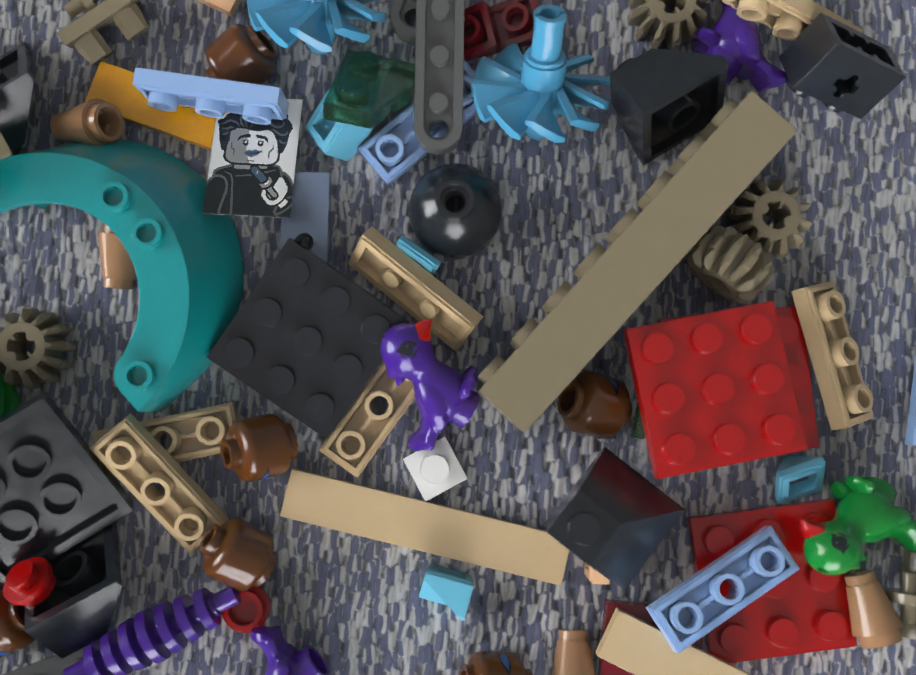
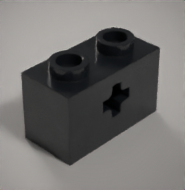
(840, 67)

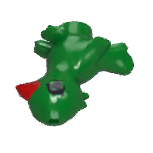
(862, 516)

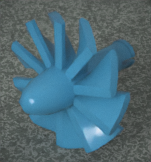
(312, 21)
(534, 88)

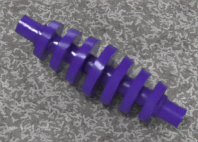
(154, 633)

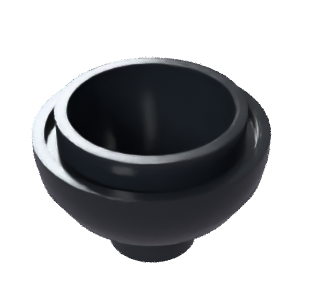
(455, 232)

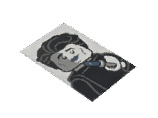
(253, 165)

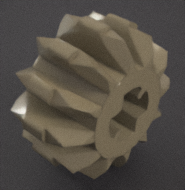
(678, 25)
(771, 200)
(731, 264)
(35, 366)

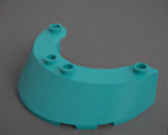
(182, 258)

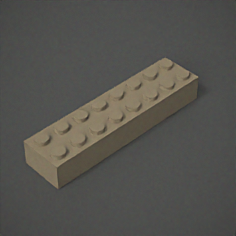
(641, 254)

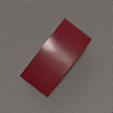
(496, 26)

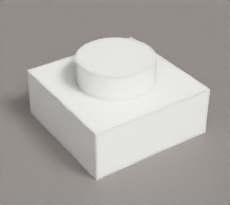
(435, 469)

